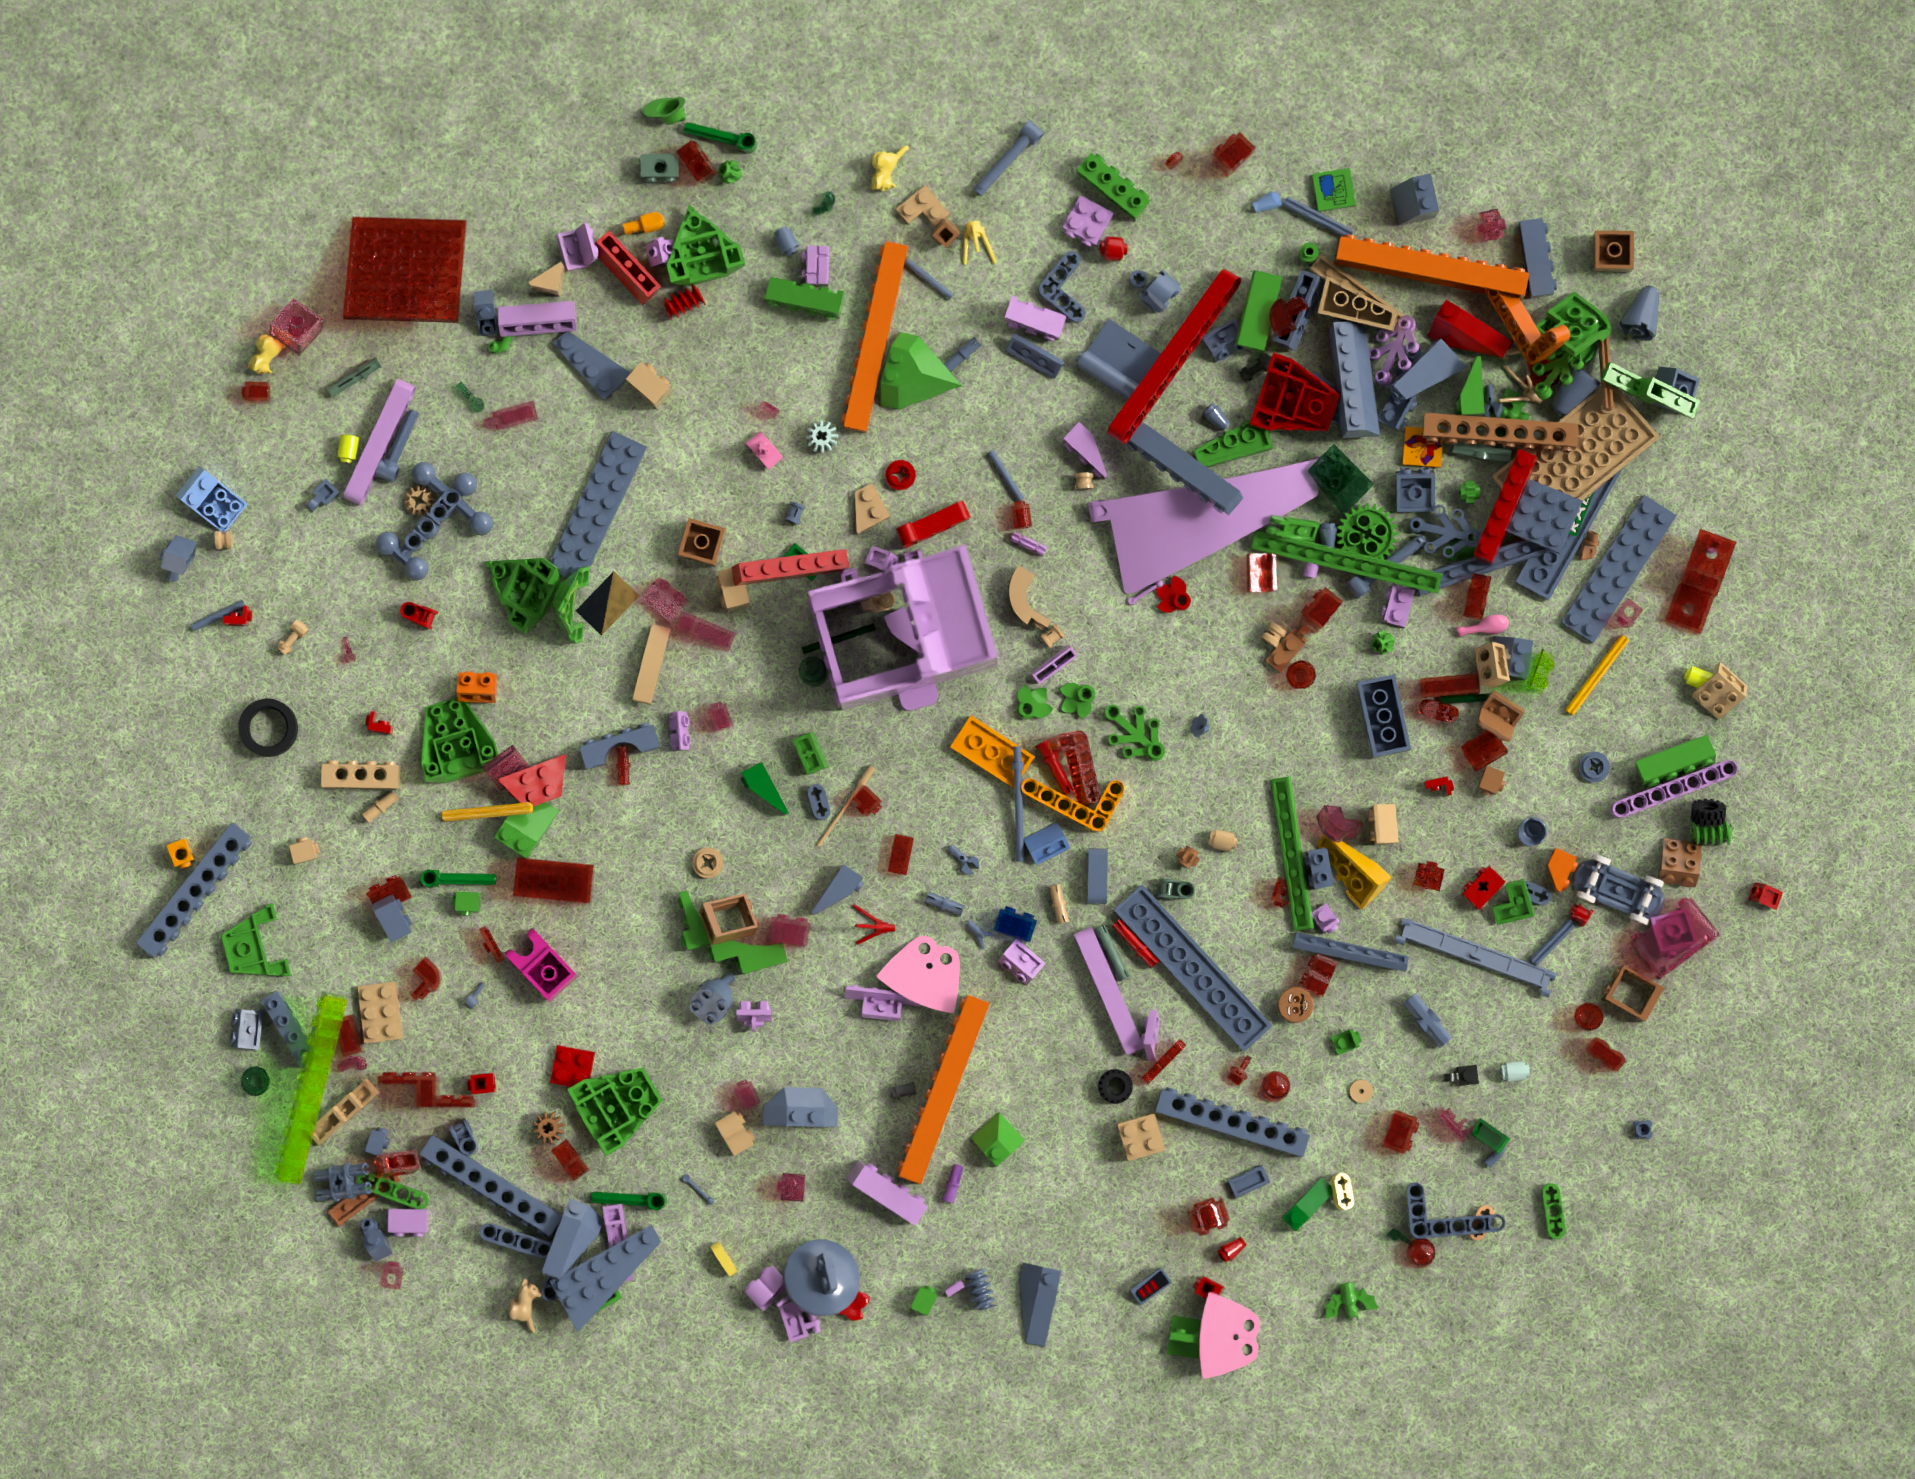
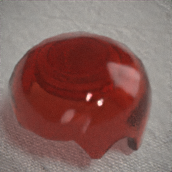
(1301, 674)
(1588, 1016)
(1275, 1086)
(1421, 1252)

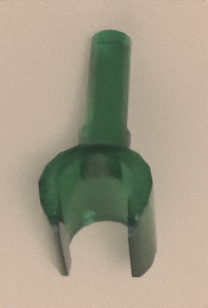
(1394, 1234)

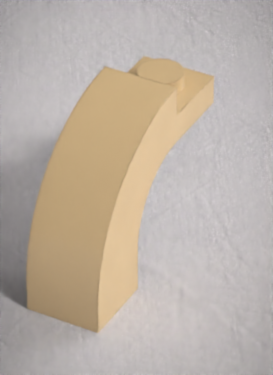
(1017, 594)

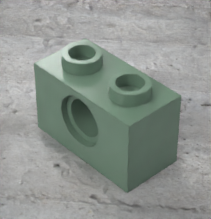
(649, 163)

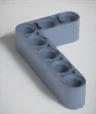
(1447, 1222)
(534, 1250)

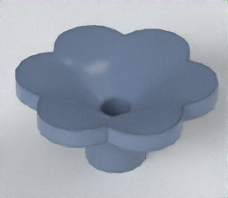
(1200, 725)

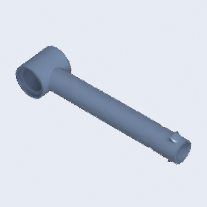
(1029, 134)
(1360, 584)

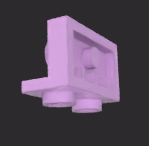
(1398, 605)
(1021, 962)

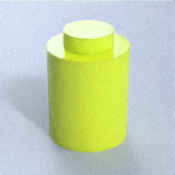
(347, 448)
(1696, 676)

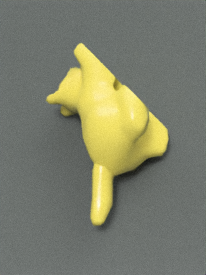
(884, 165)
(267, 350)

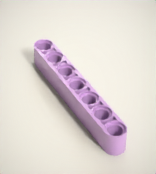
(379, 441)
(1683, 787)
(1108, 991)

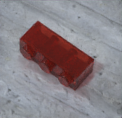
(1449, 686)

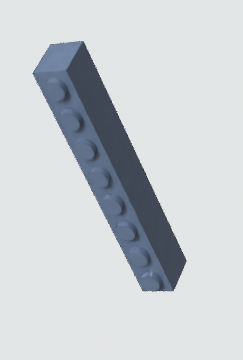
(1185, 469)

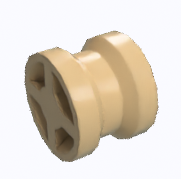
(1084, 481)
(223, 539)

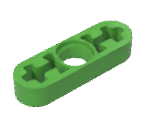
(1557, 1195)

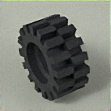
(1708, 812)
(1115, 1074)

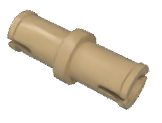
(380, 806)
(1058, 904)

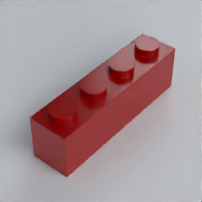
(626, 268)

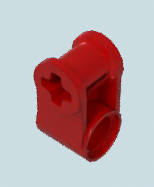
(419, 615)

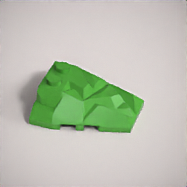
(615, 1106)

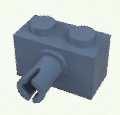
(178, 557)

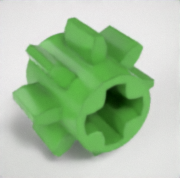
(730, 172)
(1469, 492)
(1382, 642)

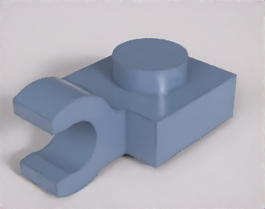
(323, 494)

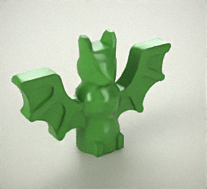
(1515, 413)
(1349, 1298)

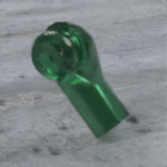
(827, 204)

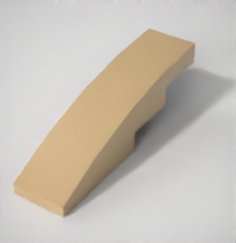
(651, 664)
(344, 1111)

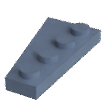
(594, 366)

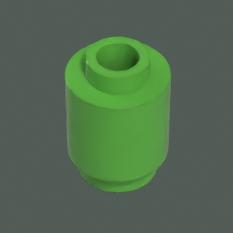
(1308, 259)

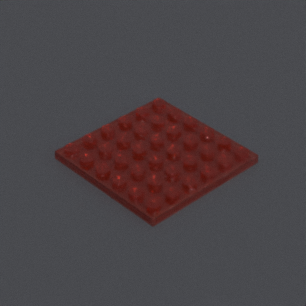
(405, 269)

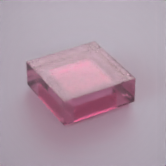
(770, 409)

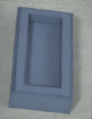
(1248, 1181)

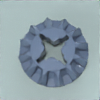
(1603, 769)

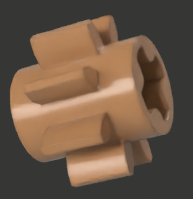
(1187, 857)

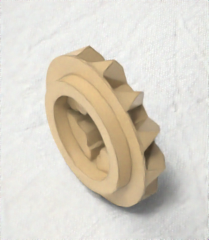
(421, 509)
(708, 853)

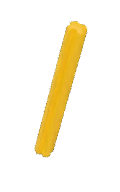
(1597, 674)
(486, 812)

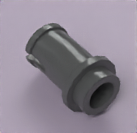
(903, 1090)

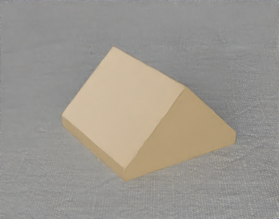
(550, 281)

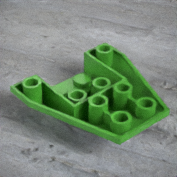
(454, 742)

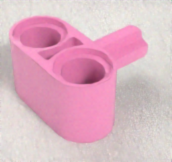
(764, 450)

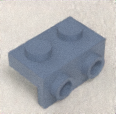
(1319, 868)

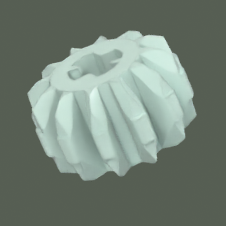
(824, 430)

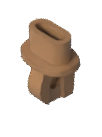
(1588, 546)

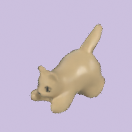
(521, 1307)

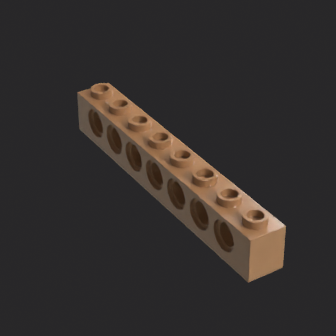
(1568, 431)

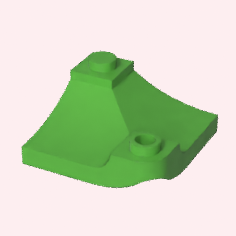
(1581, 318)

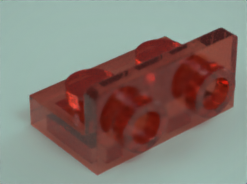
(1483, 750)

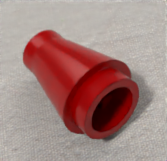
(1231, 1249)

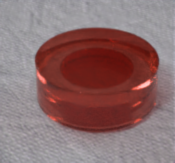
(1174, 160)

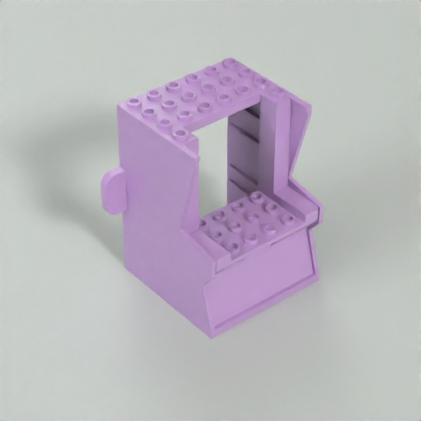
(946, 621)

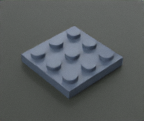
(1544, 516)

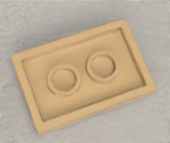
(380, 1012)

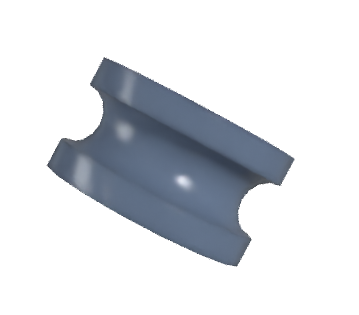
(1143, 276)

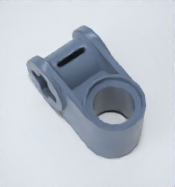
(463, 1136)

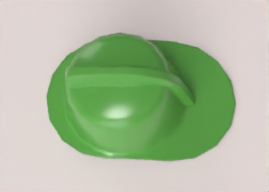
(666, 109)

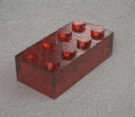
(554, 880)

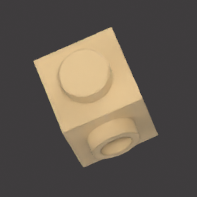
(304, 850)

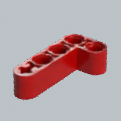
(933, 524)

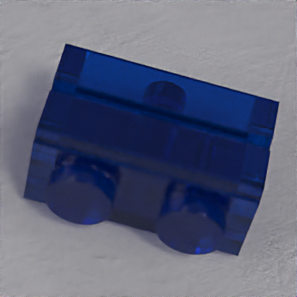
(1015, 924)

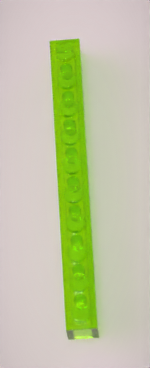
(310, 1088)

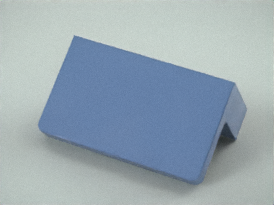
(1046, 843)

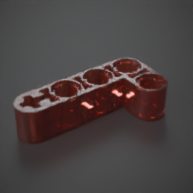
(1086, 790)

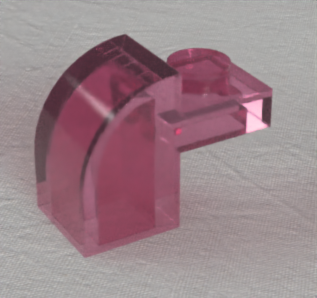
(1335, 826)

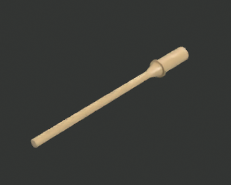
(861, 783)

